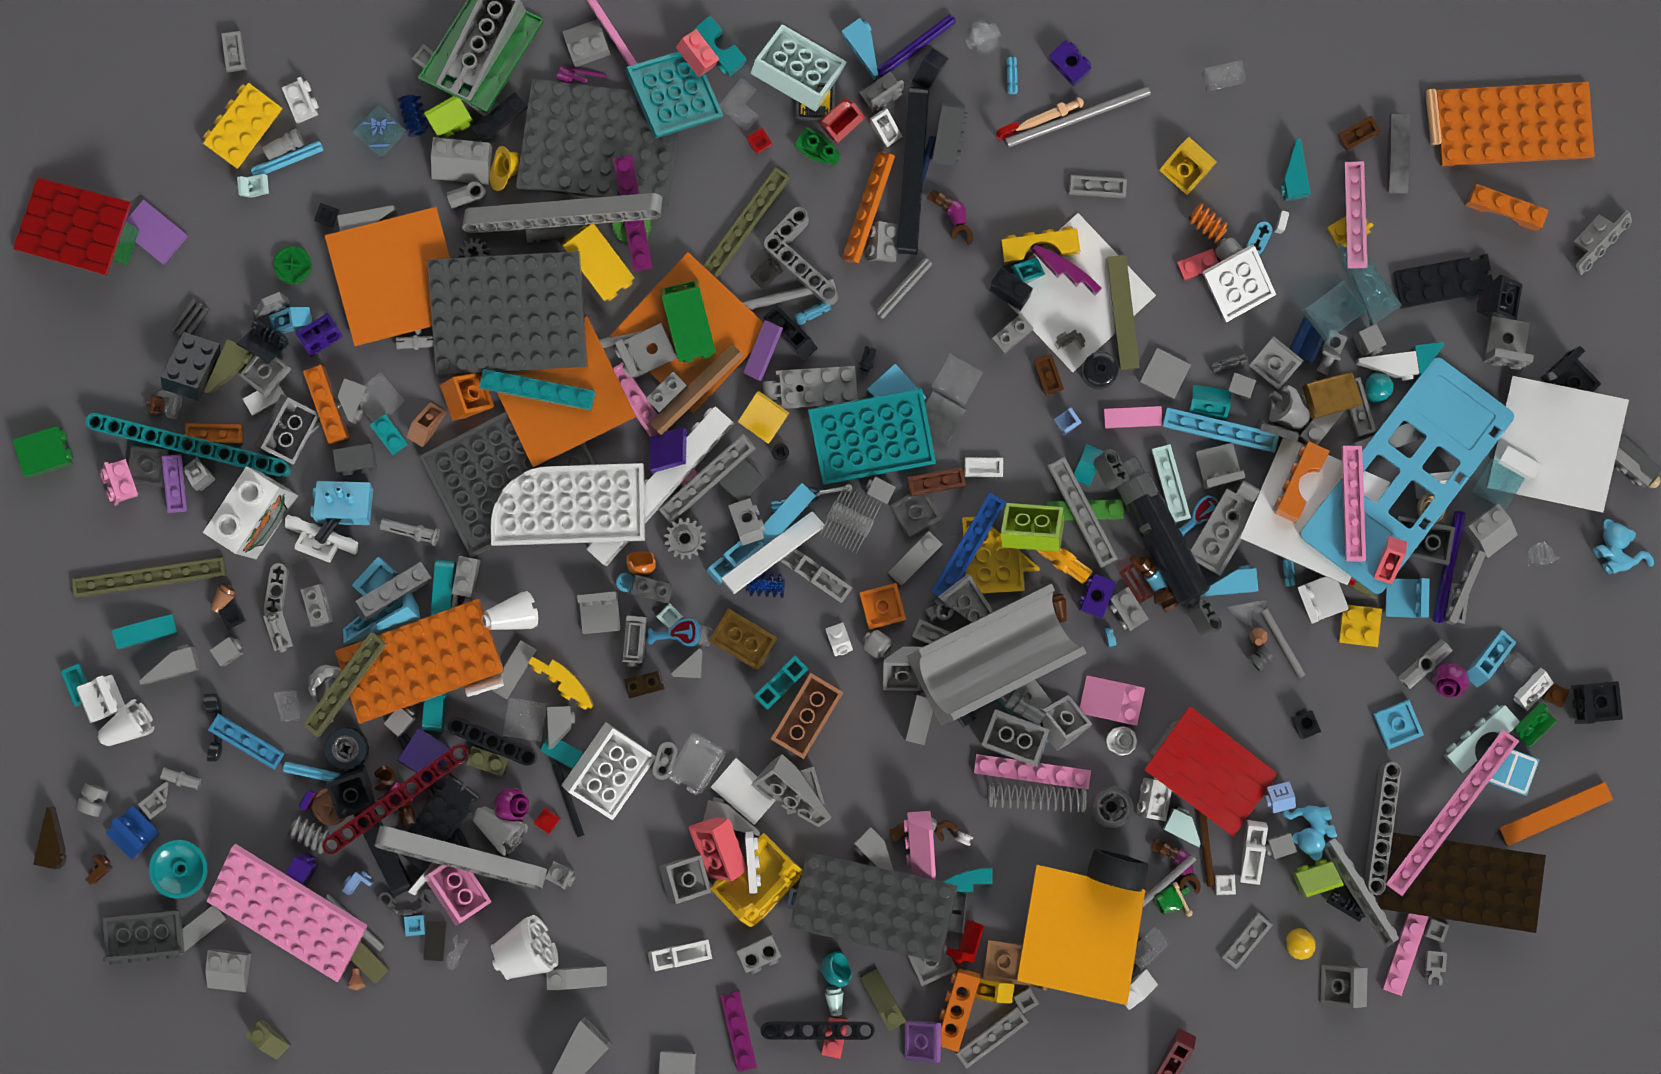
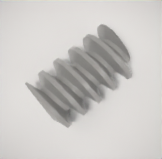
(308, 834)

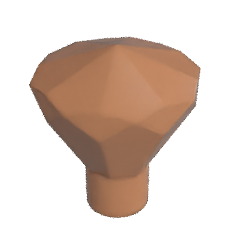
(1258, 636)
(356, 981)

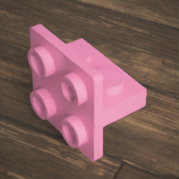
(118, 481)

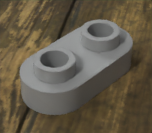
(664, 760)

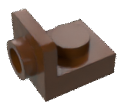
(100, 871)

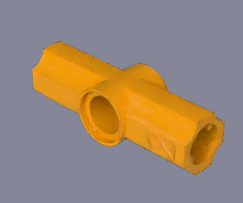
(1067, 563)

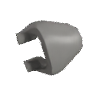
(1297, 413)

